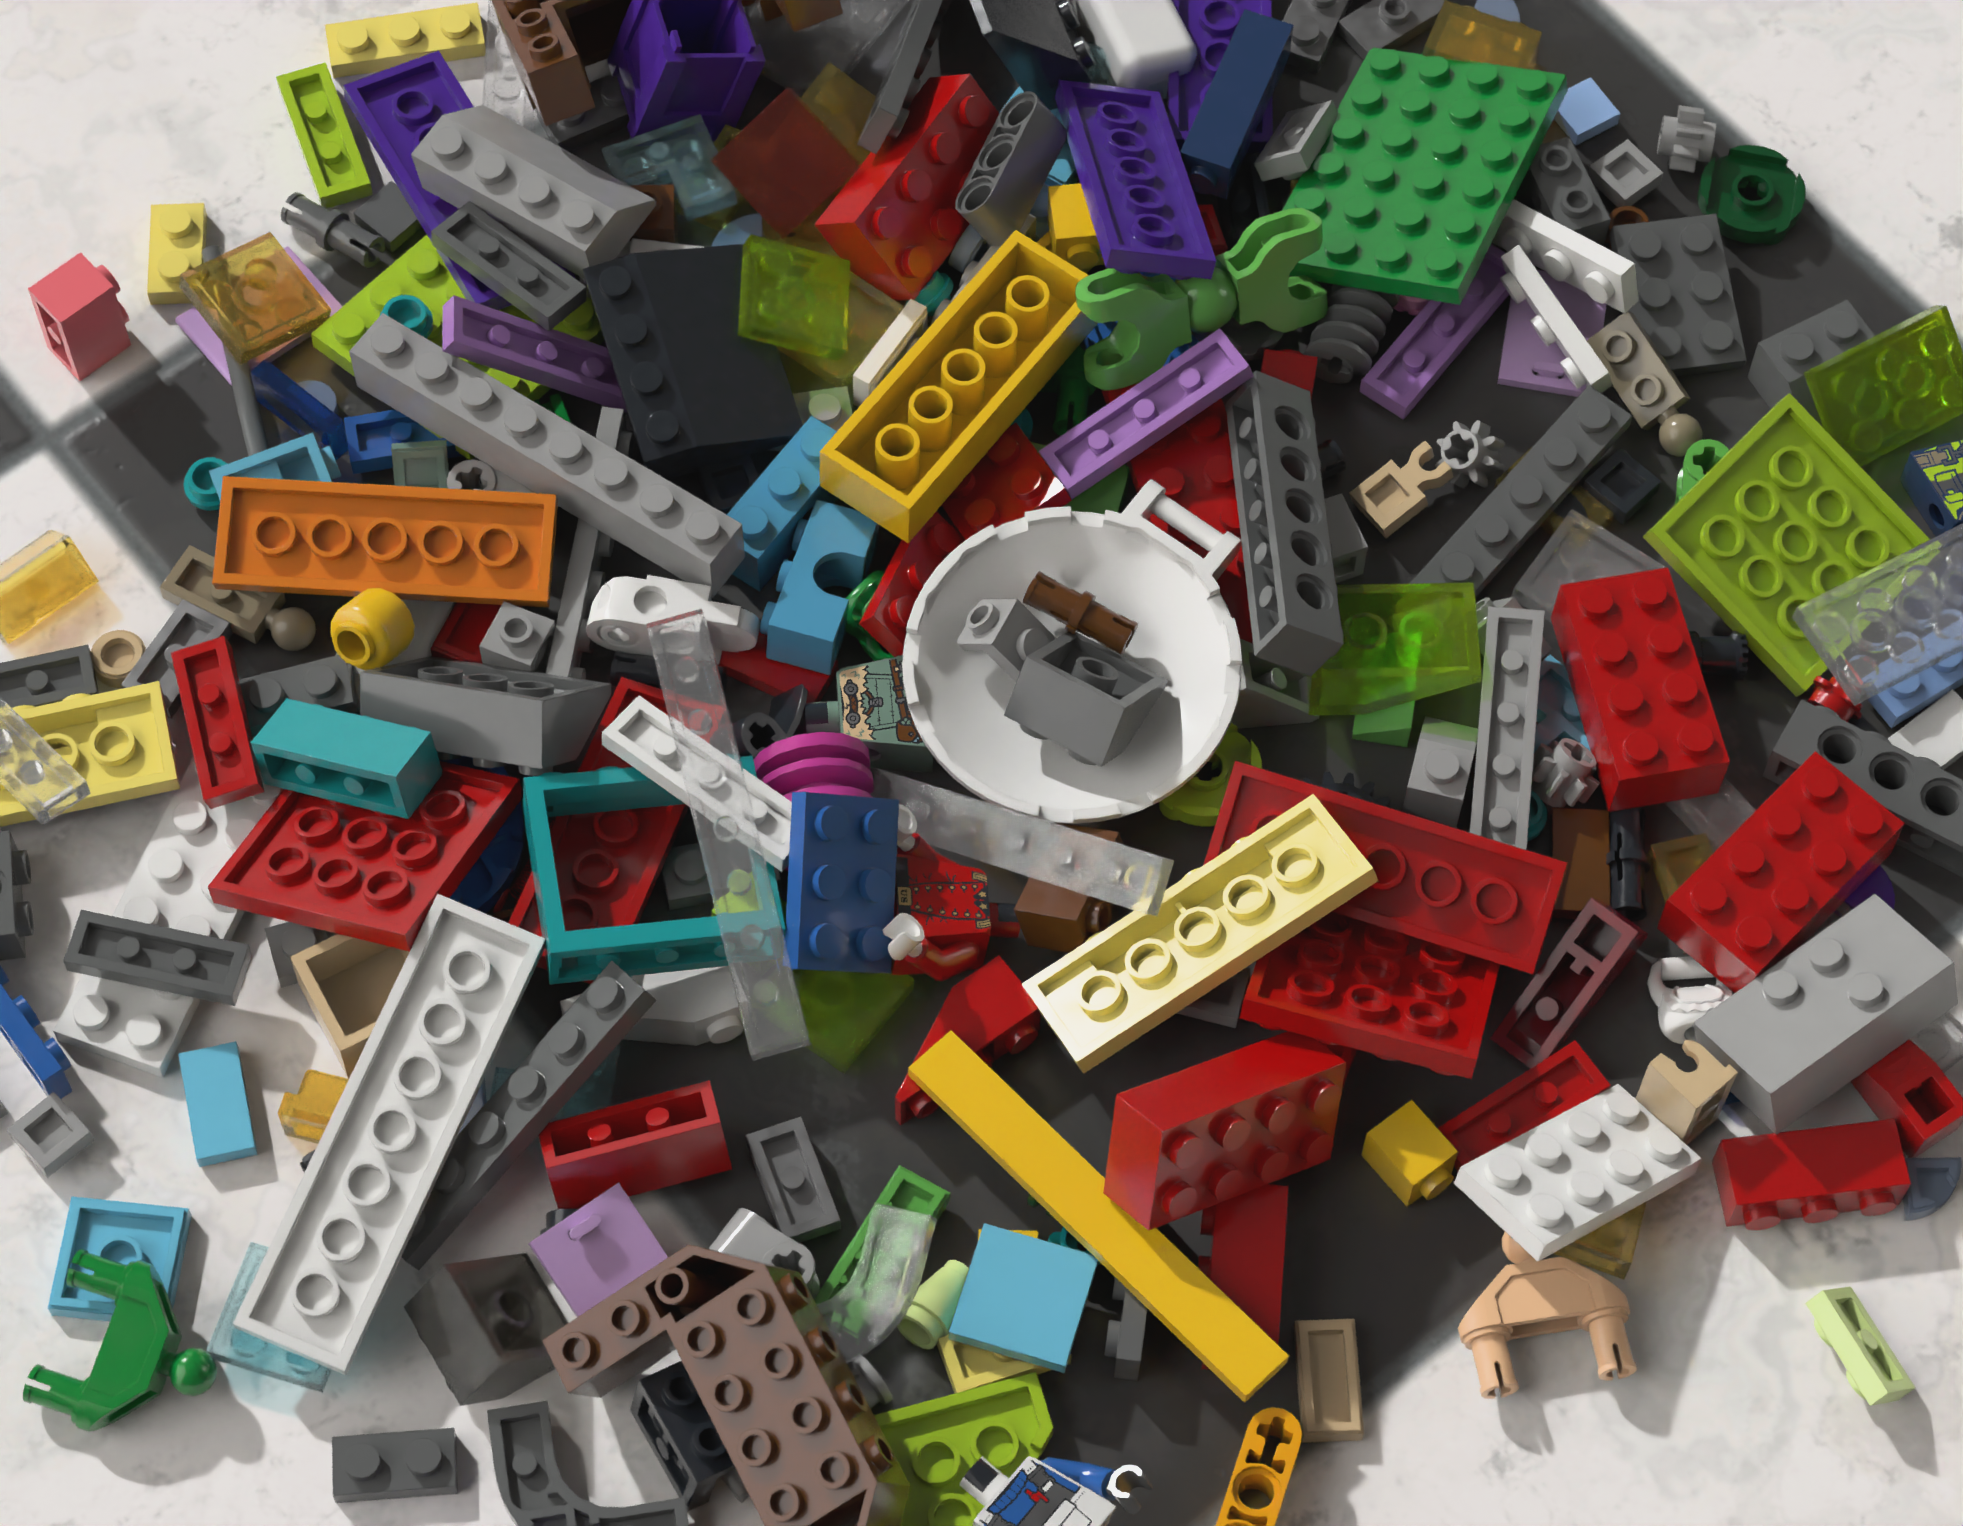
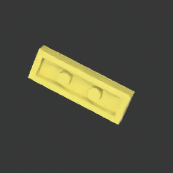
(398, 38)

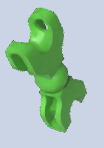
(1160, 313)

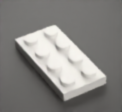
(1577, 1171)

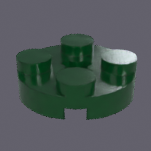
(1748, 220)

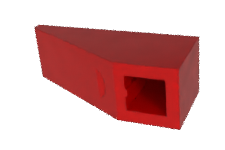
(989, 1015)
(1916, 1094)

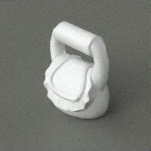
(1683, 1006)

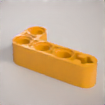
(1253, 1475)

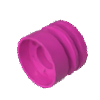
(816, 765)

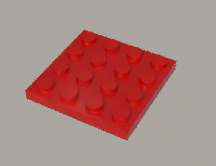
(363, 867)
(1375, 994)

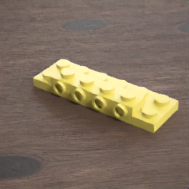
(111, 739)
(1203, 935)

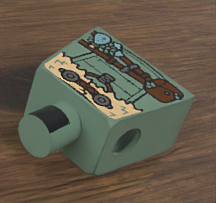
(876, 711)

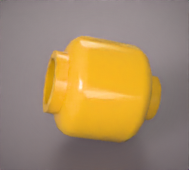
(372, 629)

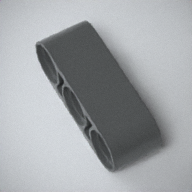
(1011, 168)

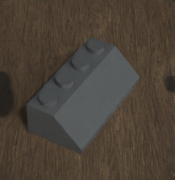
(487, 710)

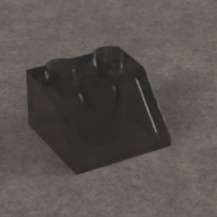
(487, 1325)

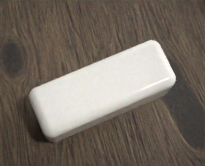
(1139, 39)

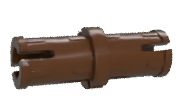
(1080, 612)

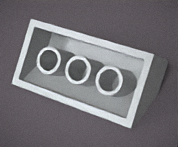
(530, 187)

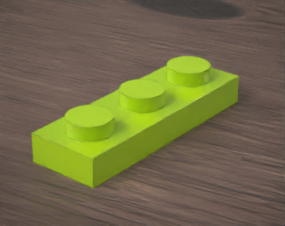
(324, 135)

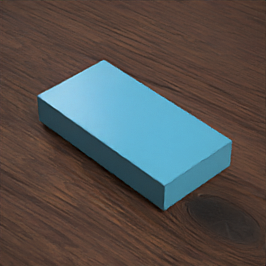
(217, 1104)

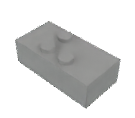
(1828, 1012)

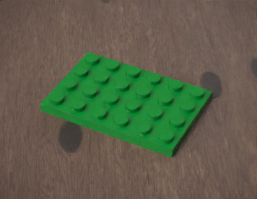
(1422, 171)

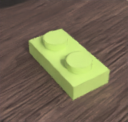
(1869, 1360)

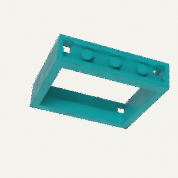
(634, 947)

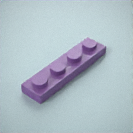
(1434, 340)
(529, 351)
(1146, 413)

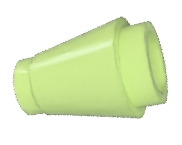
(934, 1306)

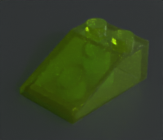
(1398, 647)

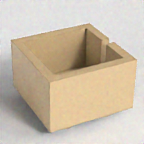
(347, 989)

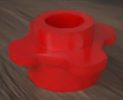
(1833, 697)

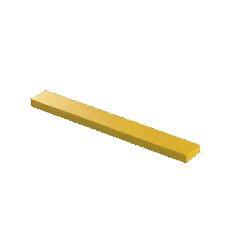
(1075, 1197)

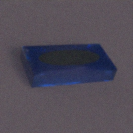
(298, 408)

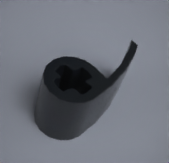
(761, 730)

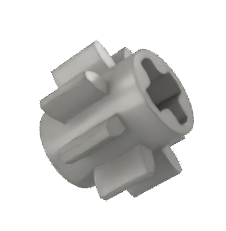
(1686, 138)
(1482, 459)
(1563, 773)

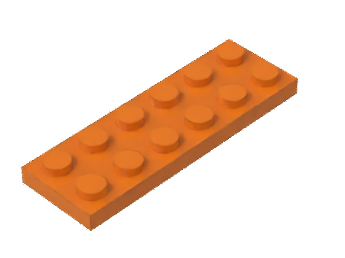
(385, 537)

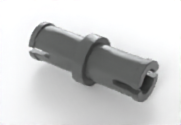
(332, 230)

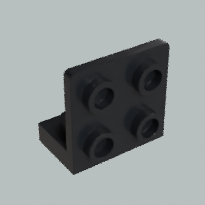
(681, 1433)

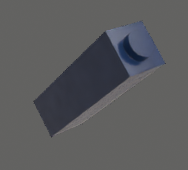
(1236, 103)

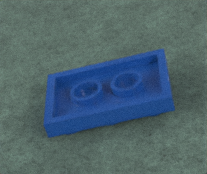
(841, 882)

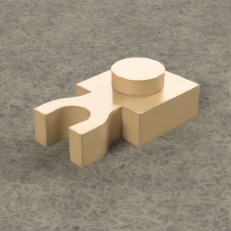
(1396, 494)

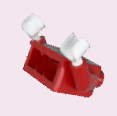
(940, 910)

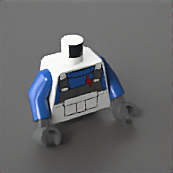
(1052, 1492)

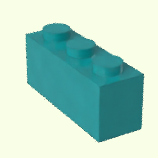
(347, 758)

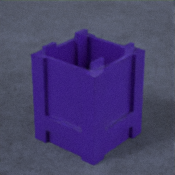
(685, 62)

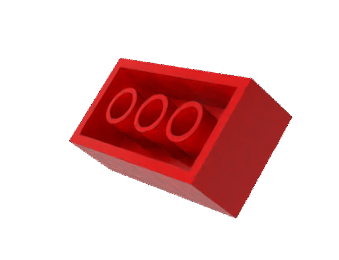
(899, 207)
(1639, 689)
(1780, 874)
(1223, 1128)

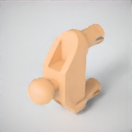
(1542, 1300)

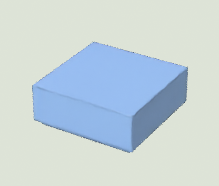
(1586, 112)

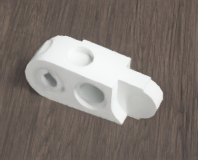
(629, 603)

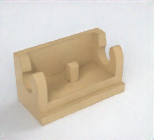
(1686, 1099)

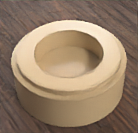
(115, 656)

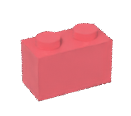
(81, 315)

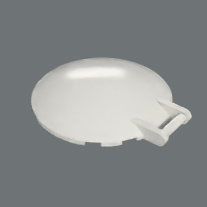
(1130, 569)

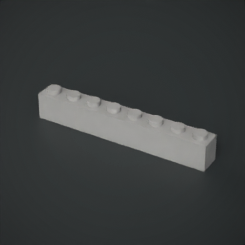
(548, 454)

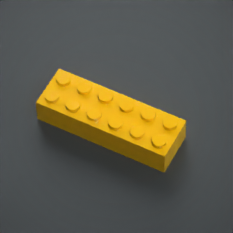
(957, 388)

